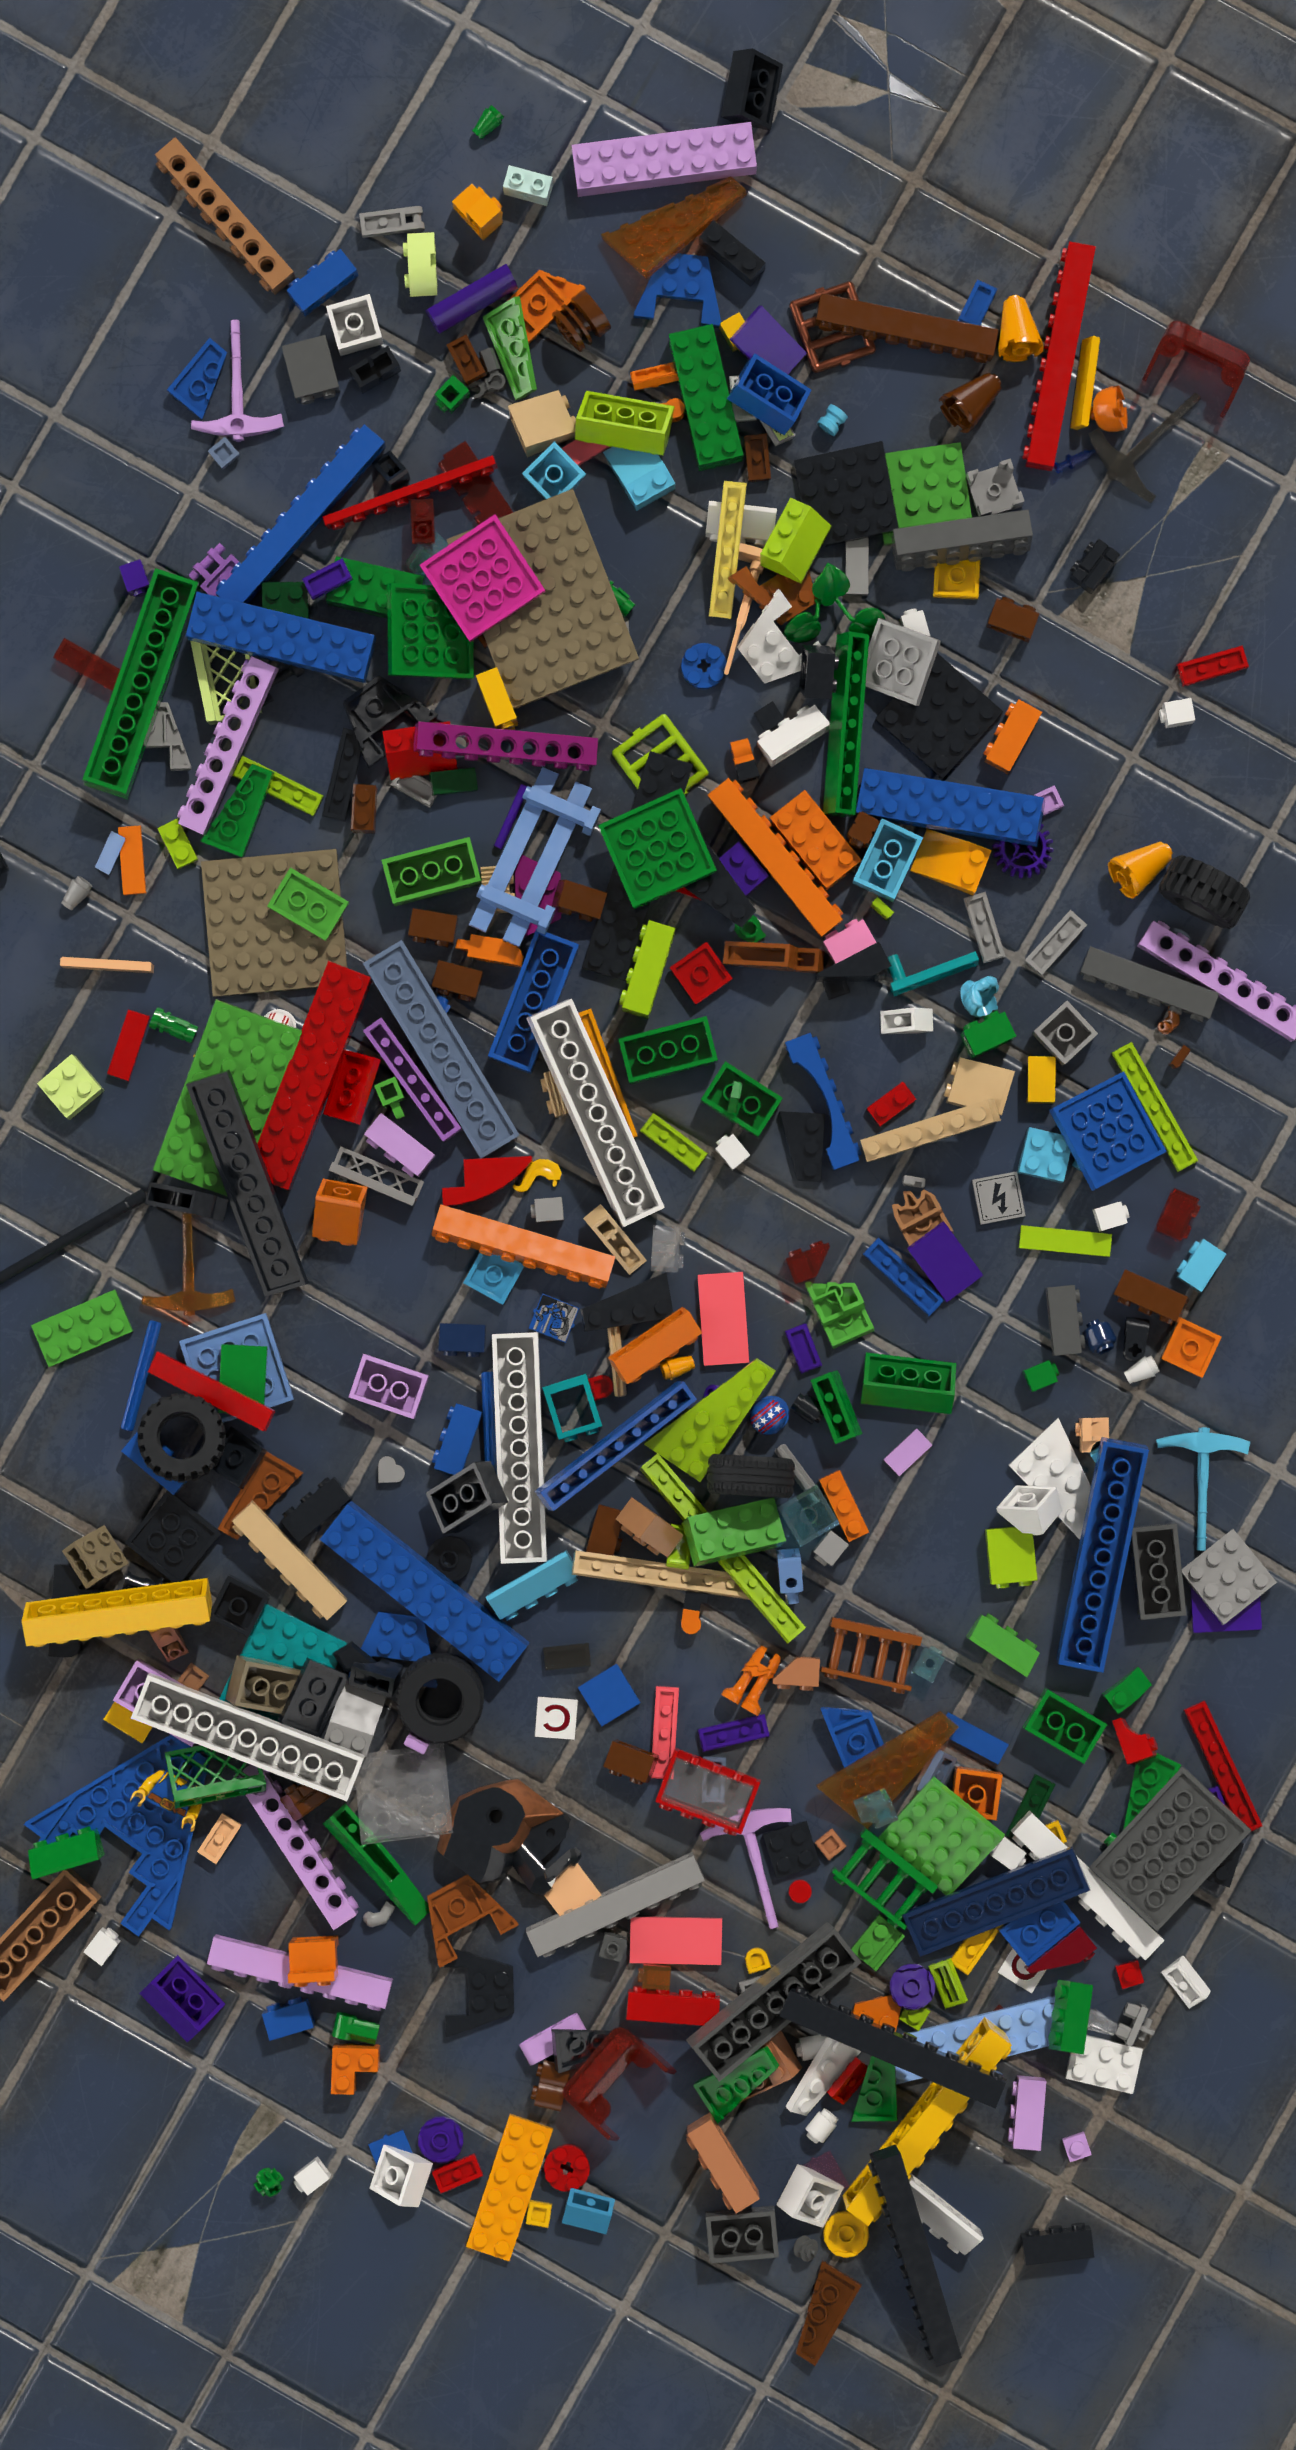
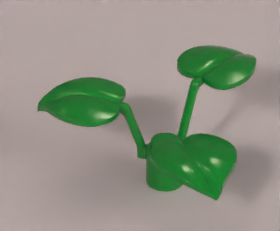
(827, 588)

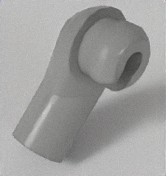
(379, 1918)

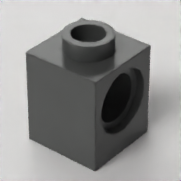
(613, 1946)

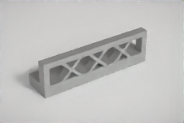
(373, 1184)

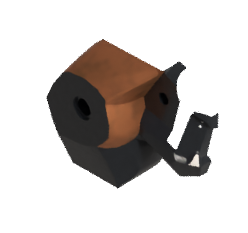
(505, 1829)

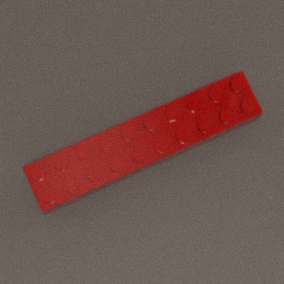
(311, 1072)

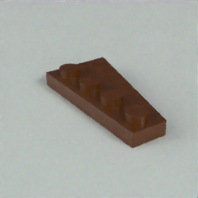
(828, 2306)

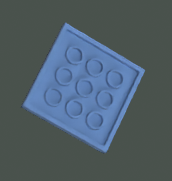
(204, 1355)

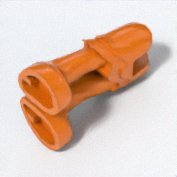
(752, 1669)

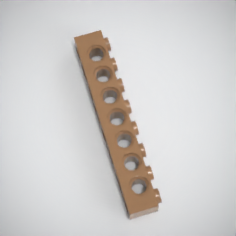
(175, 153)

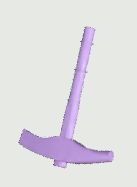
(238, 424)
(755, 1820)

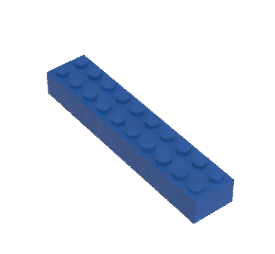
(1102, 1554)
(424, 1591)

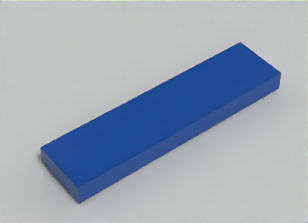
(903, 1277)

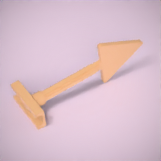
(752, 555)

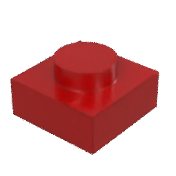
(1129, 1974)

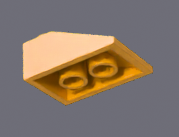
(951, 861)

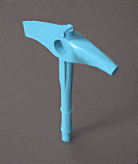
(1203, 1443)

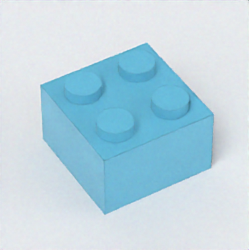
(1044, 1155)

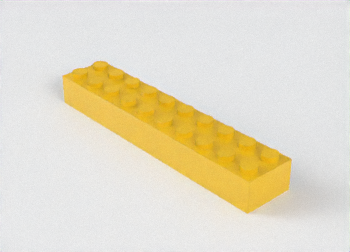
(928, 2120)

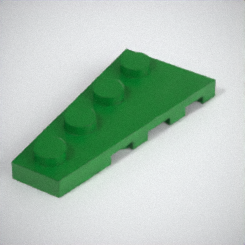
(1148, 1780)
(730, 2091)

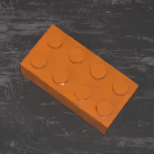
(815, 840)

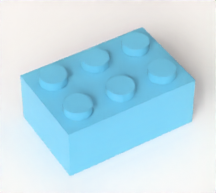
(887, 860)

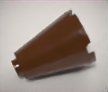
(970, 401)

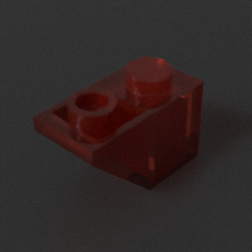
(423, 521)
(807, 1263)

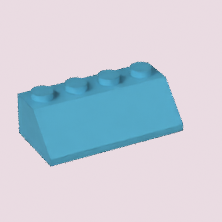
(532, 1585)

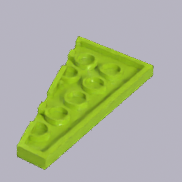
(711, 1421)

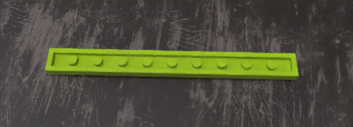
(738, 1568)

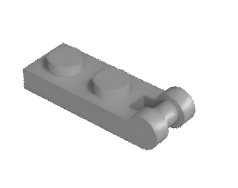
(391, 221)

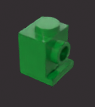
(451, 387)

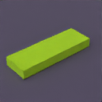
(673, 1142)

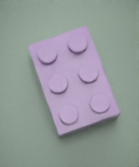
(389, 1386)

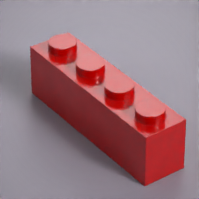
(672, 2006)

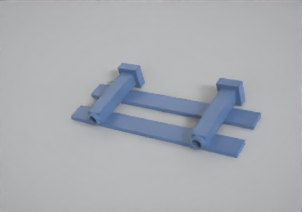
(526, 909)

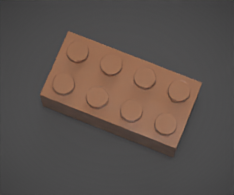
(723, 2162)

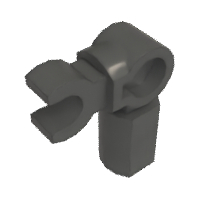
(496, 381)

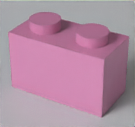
(849, 941)

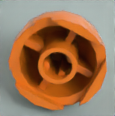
(1109, 410)

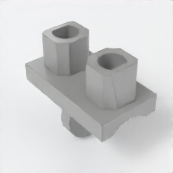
(1129, 2033)

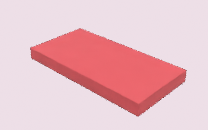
(723, 1318)
(676, 1940)

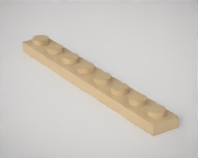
(655, 1574)

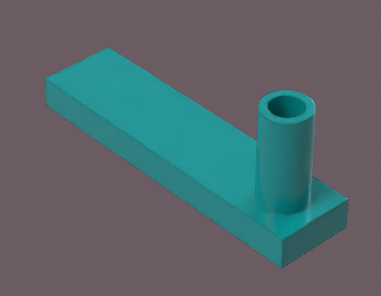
(904, 984)

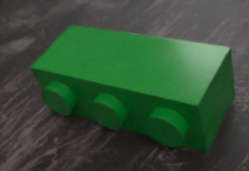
(836, 1406)
(1070, 2017)

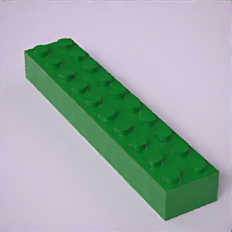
(141, 684)

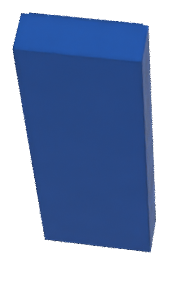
(978, 1740)

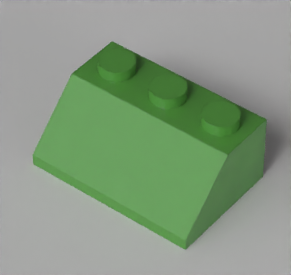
(1003, 1644)

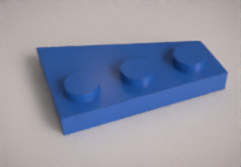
(198, 378)

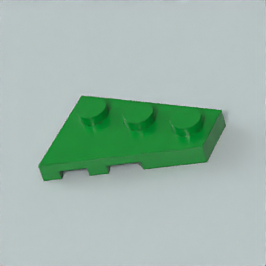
(878, 2093)

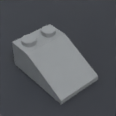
(355, 1719)

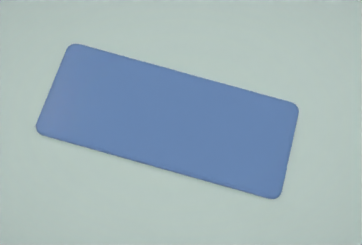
(110, 852)

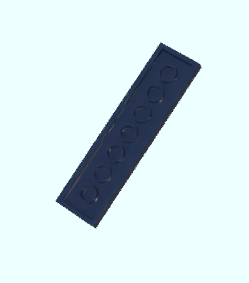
(996, 1901)

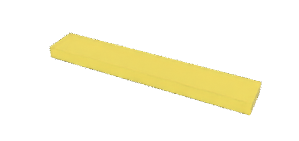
(727, 549)

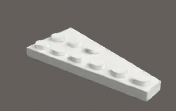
(1053, 1463)

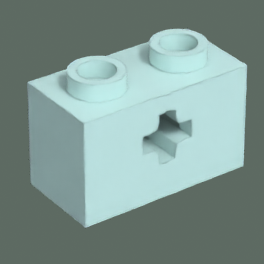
(528, 185)

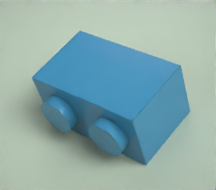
(588, 2211)

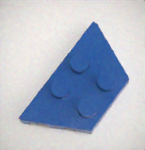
(852, 1732)

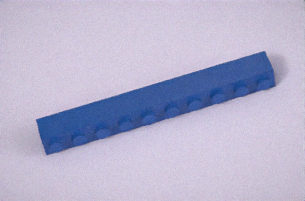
(302, 517)

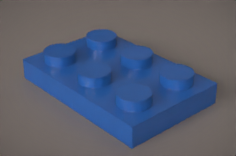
(1039, 1931)

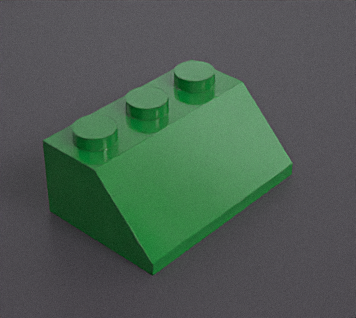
(65, 1852)

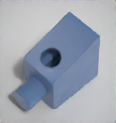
(790, 1567)

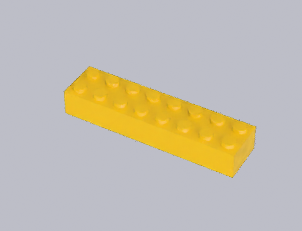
(117, 1612)

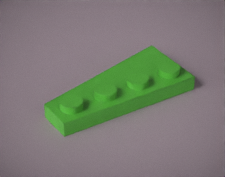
(510, 341)

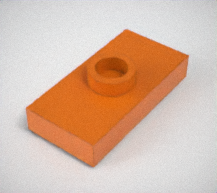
(654, 376)

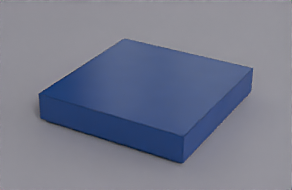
(609, 1694)

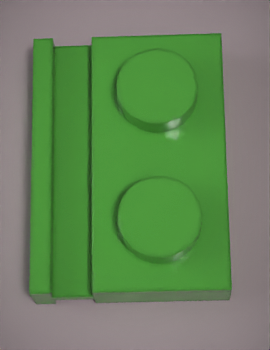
(877, 1942)

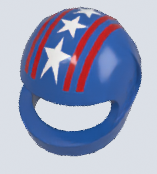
(769, 1415)

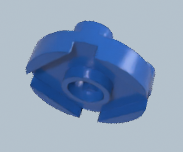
(711, 655)

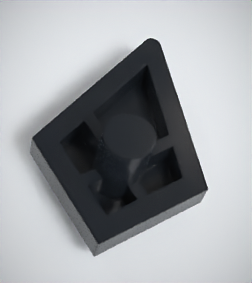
(349, 1653)

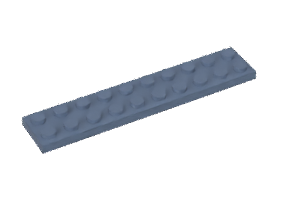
(441, 1049)

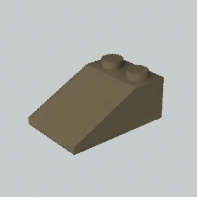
(260, 1684)

